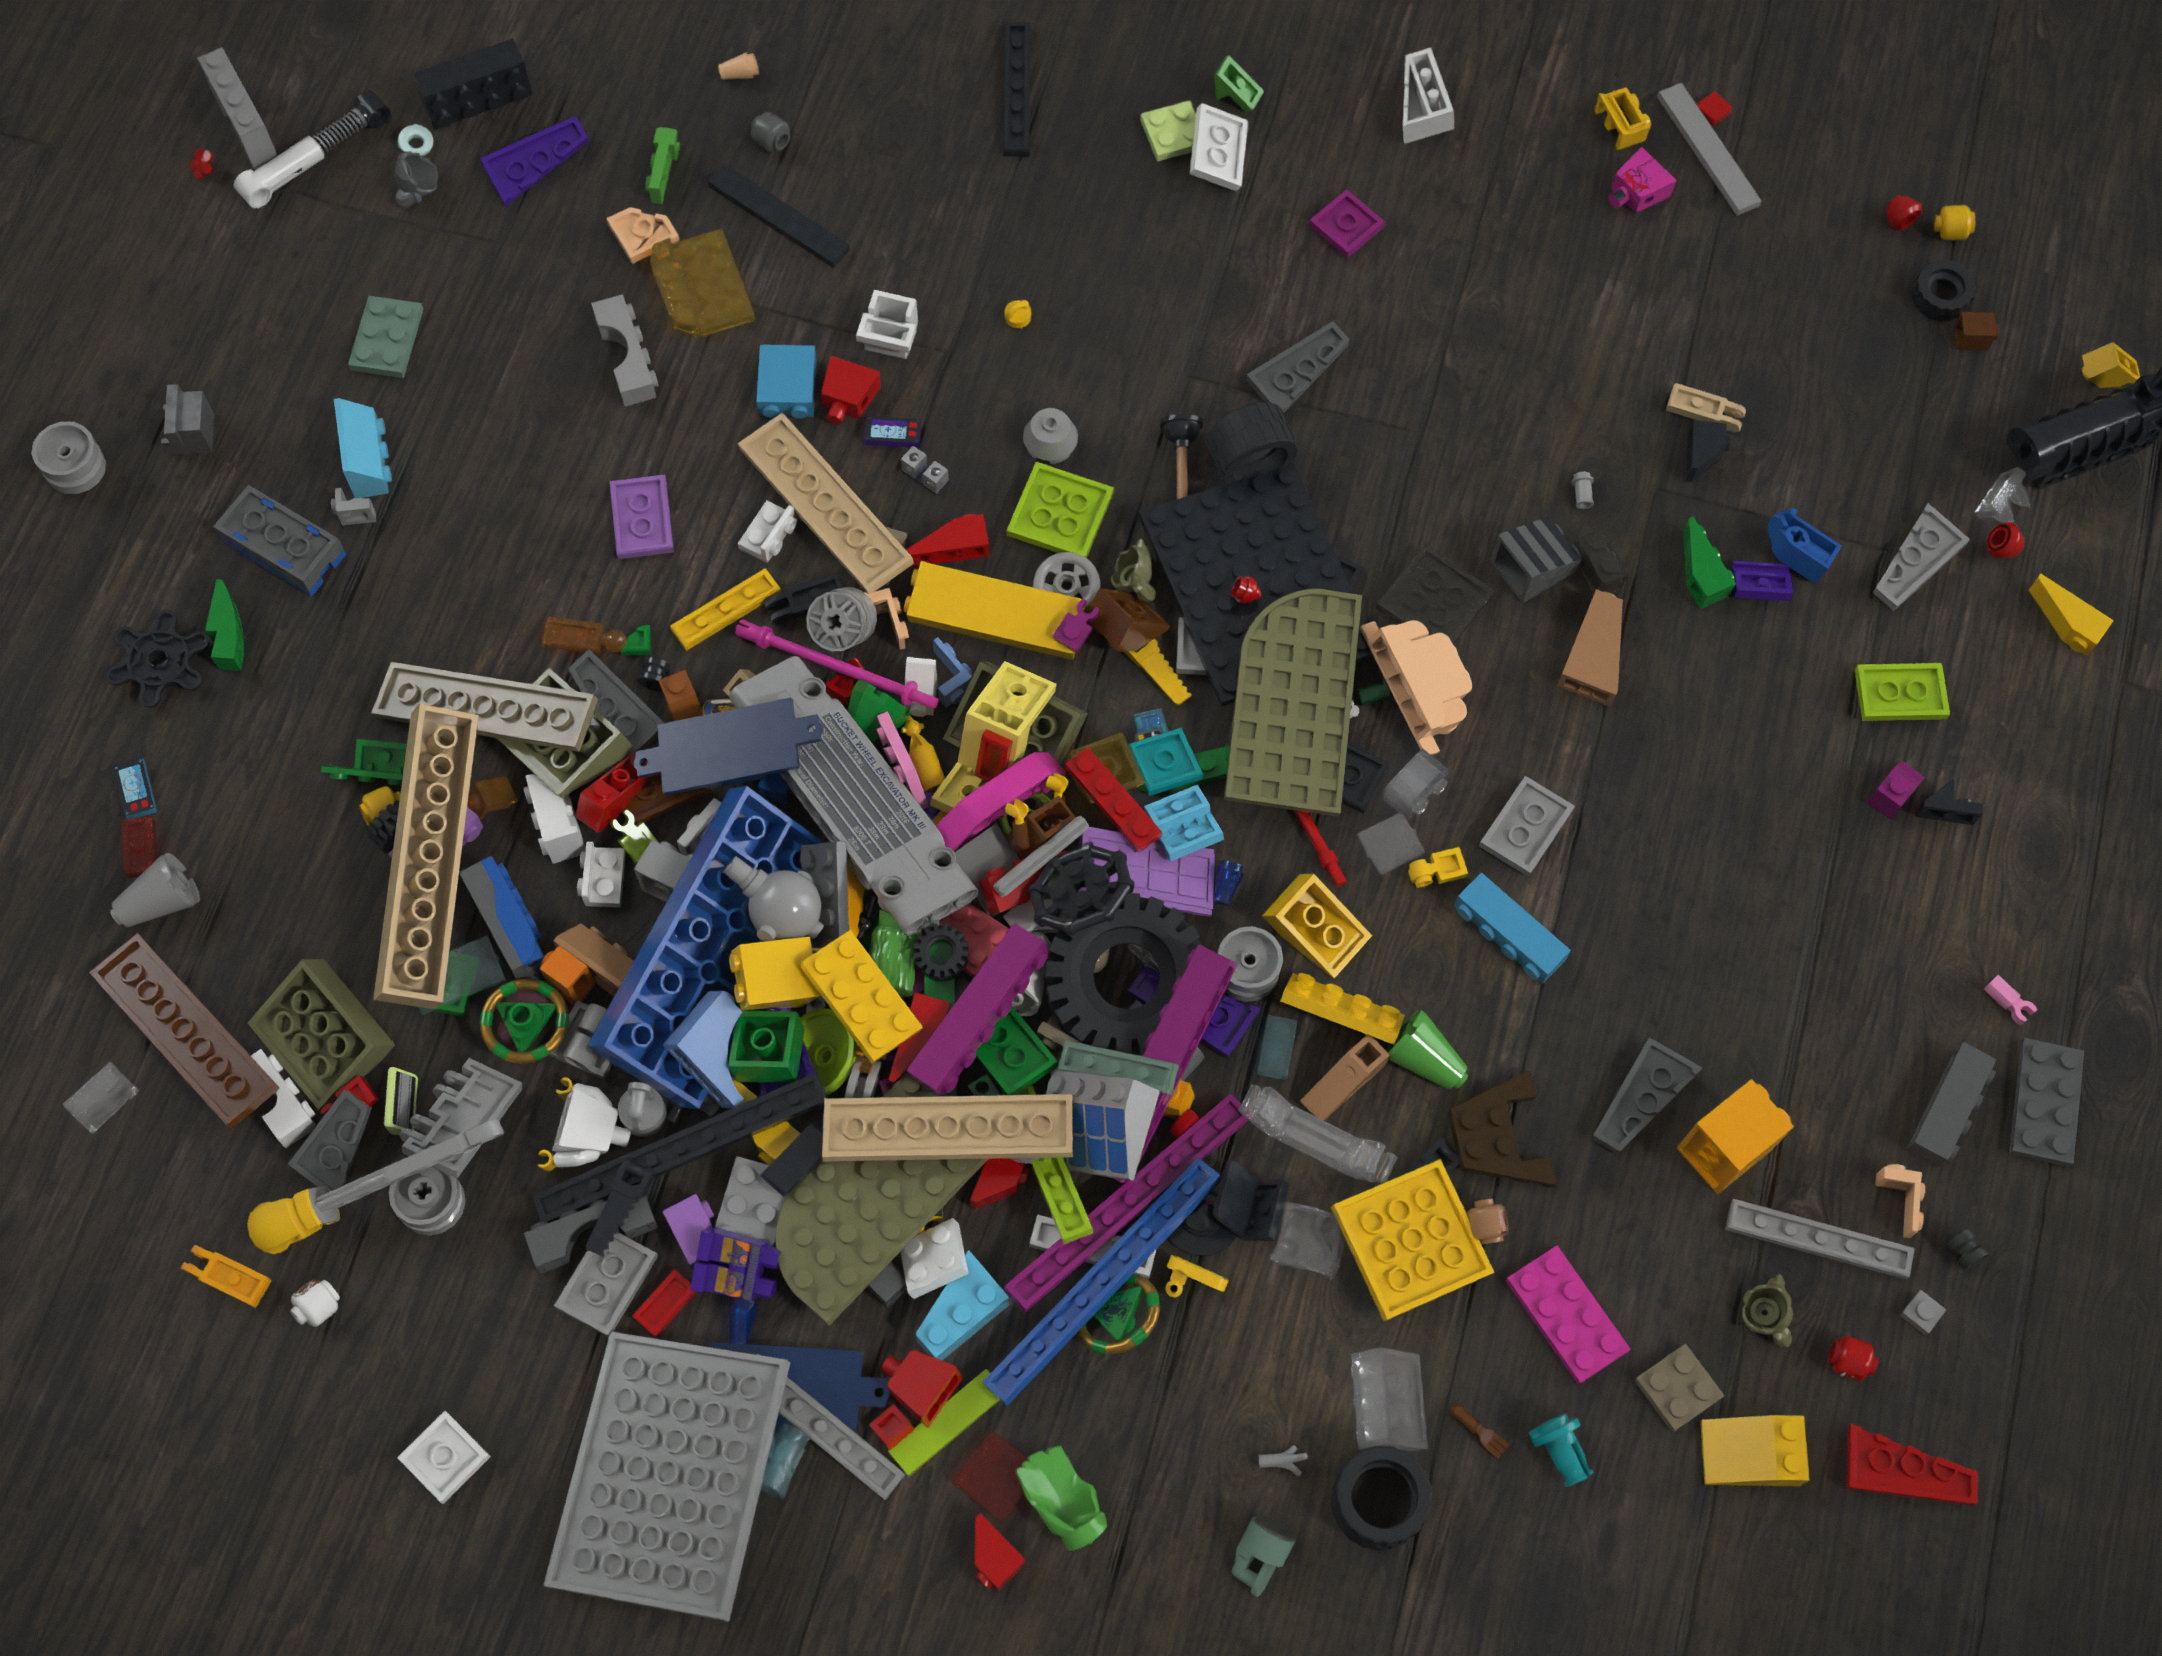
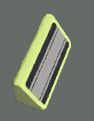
(400, 1100)

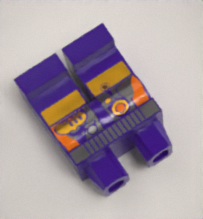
(734, 1265)

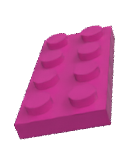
(1567, 1315)

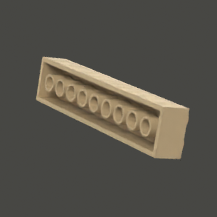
(426, 857)

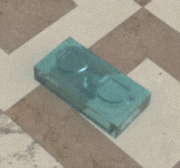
(1277, 1047)

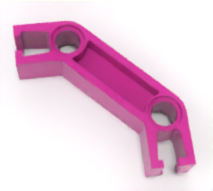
(989, 801)

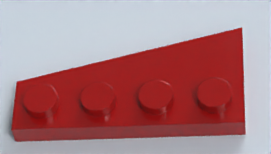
(1899, 1470)

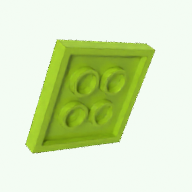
(1060, 510)

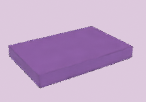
(641, 516)

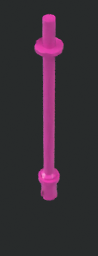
(765, 637)

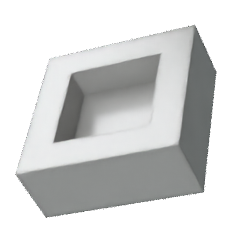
(1923, 1312)

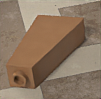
(1595, 656)

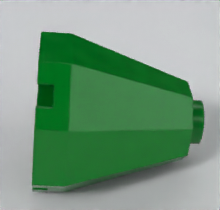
(869, 703)

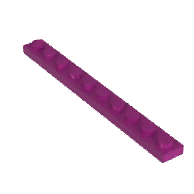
(1127, 1203)

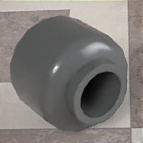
(770, 132)

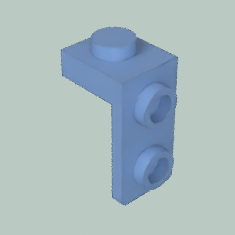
(955, 688)

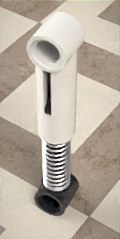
(259, 185)

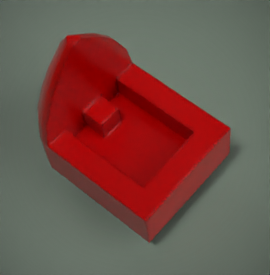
(842, 685)

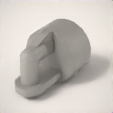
(642, 1110)

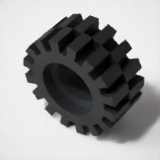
(384, 828)
(941, 970)

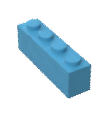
(1511, 928)

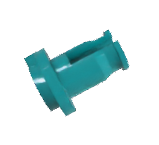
(1563, 1447)

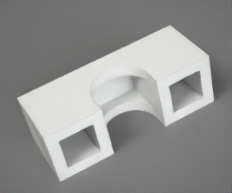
(289, 1117)

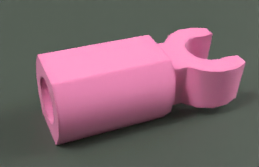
(2009, 999)

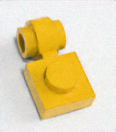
(1446, 865)

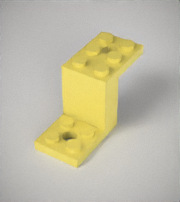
(1002, 714)

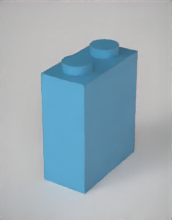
(786, 380)

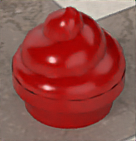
(1245, 590)

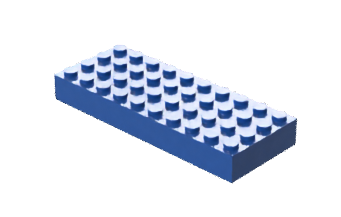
(693, 943)

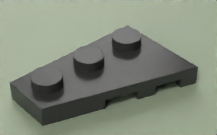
(333, 1143)

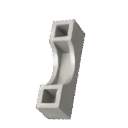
(632, 376)

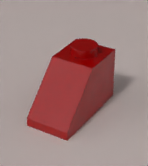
(998, 1180)
(994, 1556)

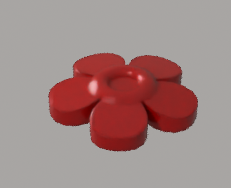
(200, 164)

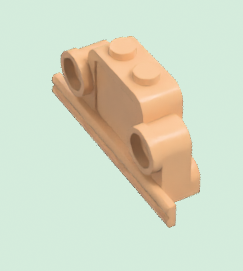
(1422, 676)

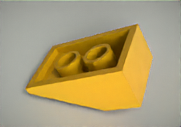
(1317, 924)
(1755, 1451)

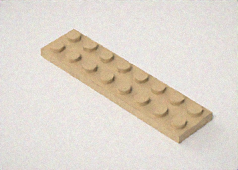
(826, 504)
(948, 1127)

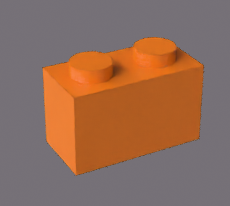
(567, 975)

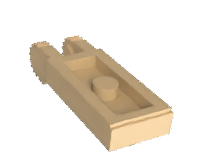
(1705, 407)

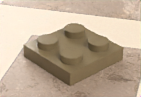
(1679, 1388)

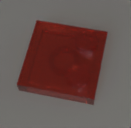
(992, 1477)

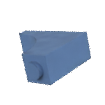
(702, 1046)

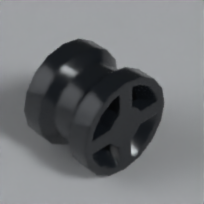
(653, 670)

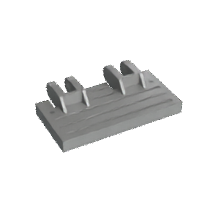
(480, 1100)

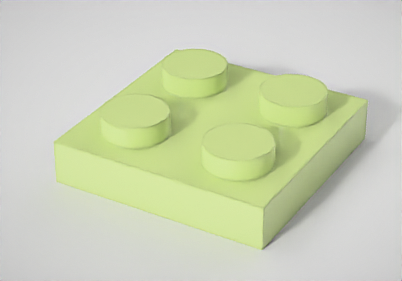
(1170, 130)

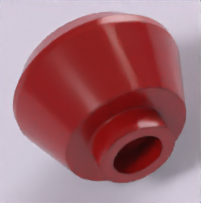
(1903, 212)
(2005, 541)

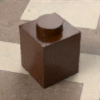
(1975, 331)

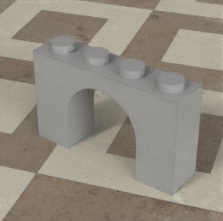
(238, 106)

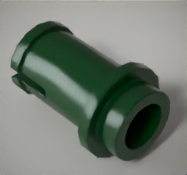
(1374, 693)

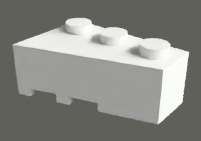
(1425, 98)
(555, 820)

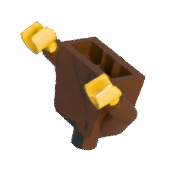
(1041, 824)

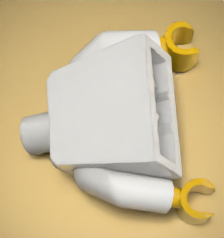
(584, 1127)

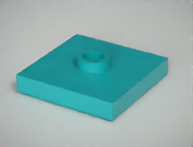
(1166, 761)

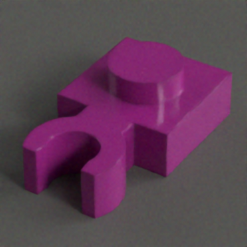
(1074, 629)

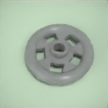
(1081, 567)

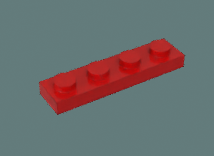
(1113, 800)

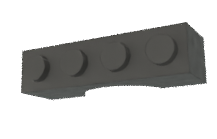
(553, 1242)

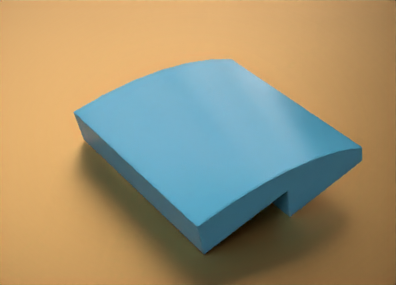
(1184, 822)

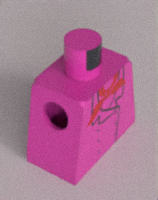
(1641, 183)

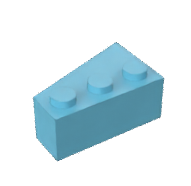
(961, 1310)

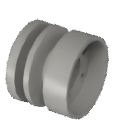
(856, 615)

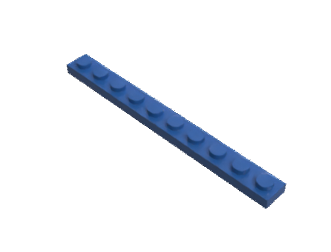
(1102, 1281)

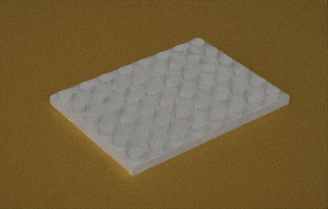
(668, 1475)

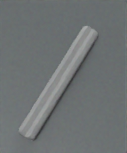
(1041, 856)

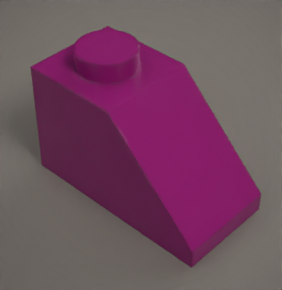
(1895, 789)

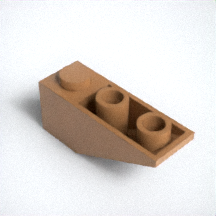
(1346, 1077)

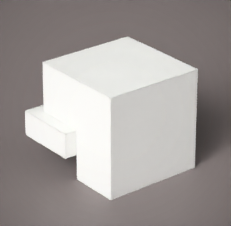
(889, 325)

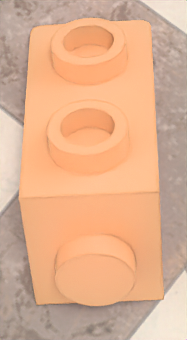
(885, 603)
(1896, 1177)

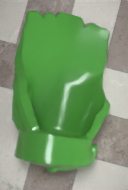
(894, 953)
(1062, 1497)

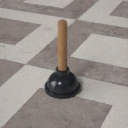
(1181, 431)

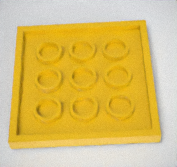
(1412, 1240)

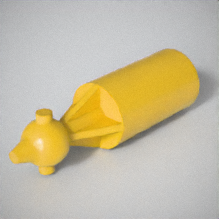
(923, 757)

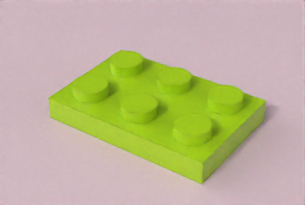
(1902, 691)

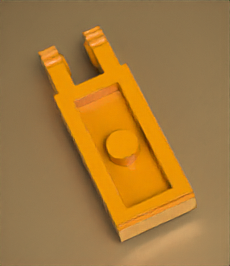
(229, 1277)

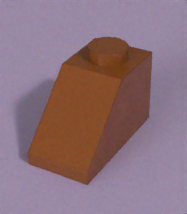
(680, 696)

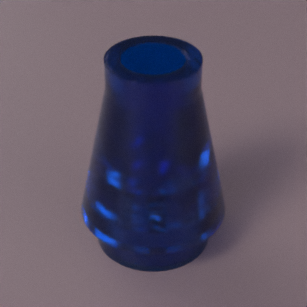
(1227, 881)
(741, 1320)

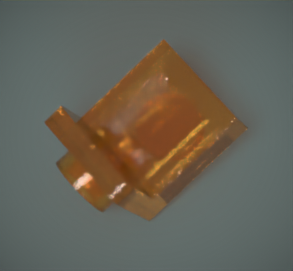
(490, 796)

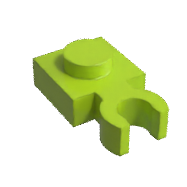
(635, 837)

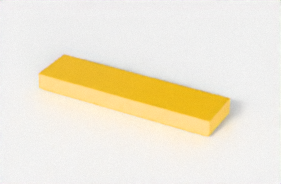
(725, 609)

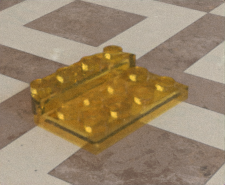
(700, 284)

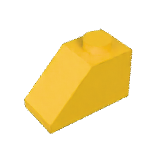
(2110, 367)

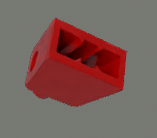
(848, 389)
(921, 1384)

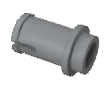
(1582, 482)

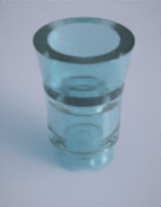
(783, 1458)

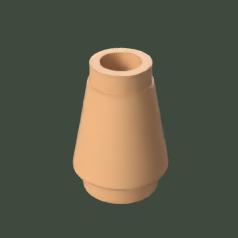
(740, 67)

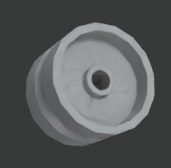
(69, 457)
(1265, 957)
(428, 1201)

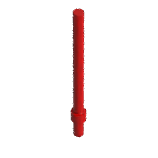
(1326, 857)

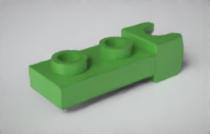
(666, 151)

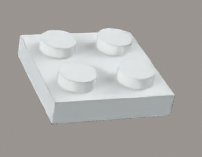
(934, 1258)
(444, 1457)

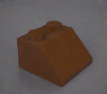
(1125, 620)

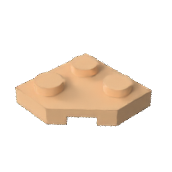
(640, 231)

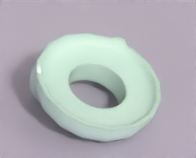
(416, 131)

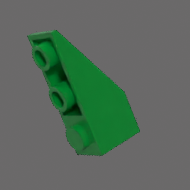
(1705, 573)

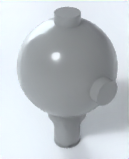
(779, 902)

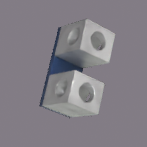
(915, 466)

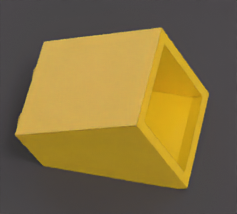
(771, 974)

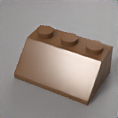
(605, 961)

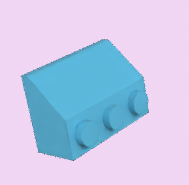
(362, 448)

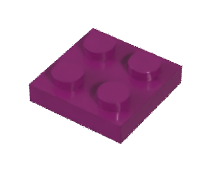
(1346, 223)

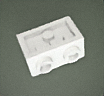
(767, 531)
(601, 876)

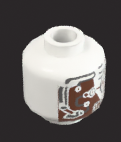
(314, 1302)

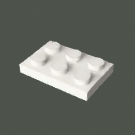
(1218, 147)

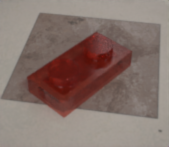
(138, 845)

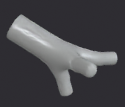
(1283, 1460)

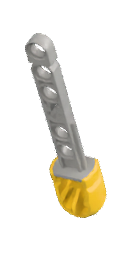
(288, 1220)

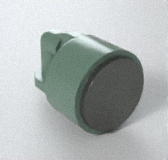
(1267, 1542)

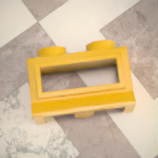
(1615, 118)

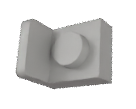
(352, 511)

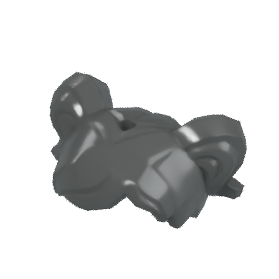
(414, 178)

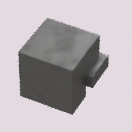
(187, 422)

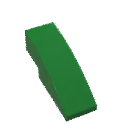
(225, 630)

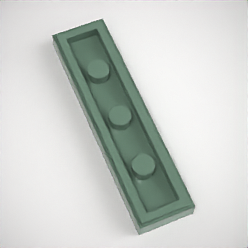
(1106, 1062)

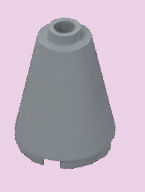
(155, 893)

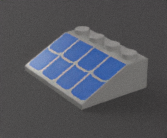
(1108, 1121)

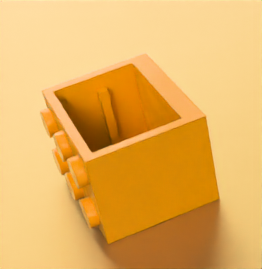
(1735, 1136)

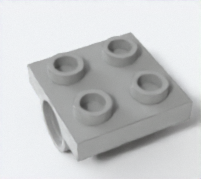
(574, 1049)

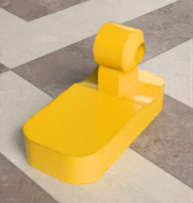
(1183, 1269)

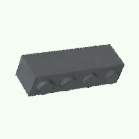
(1951, 1105)

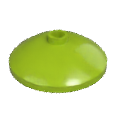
(829, 1047)

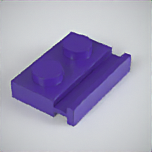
(1762, 581)

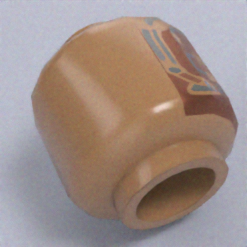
(1488, 1221)

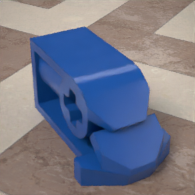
(1801, 545)

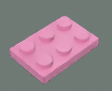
(898, 754)

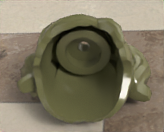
(1135, 571)
(1777, 1303)

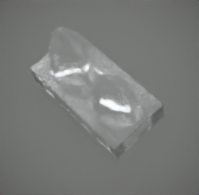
(2005, 488)

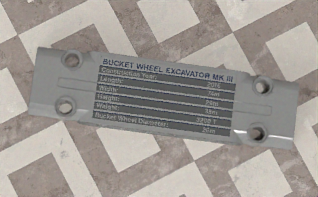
(865, 804)

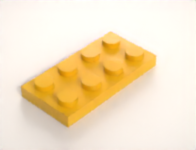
(861, 996)
(1345, 1009)

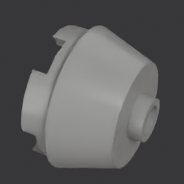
(1050, 436)

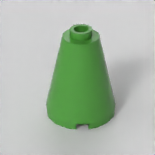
(1427, 1052)

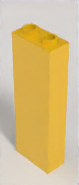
(989, 609)

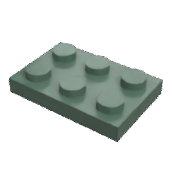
(385, 336)

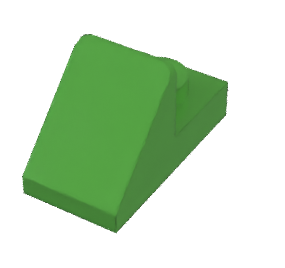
(1236, 83)

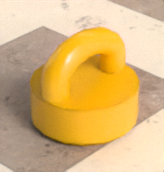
(1018, 314)

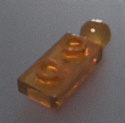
(581, 636)

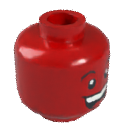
(1852, 1358)

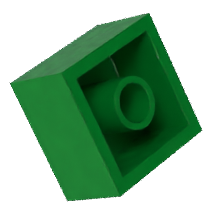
(766, 1046)

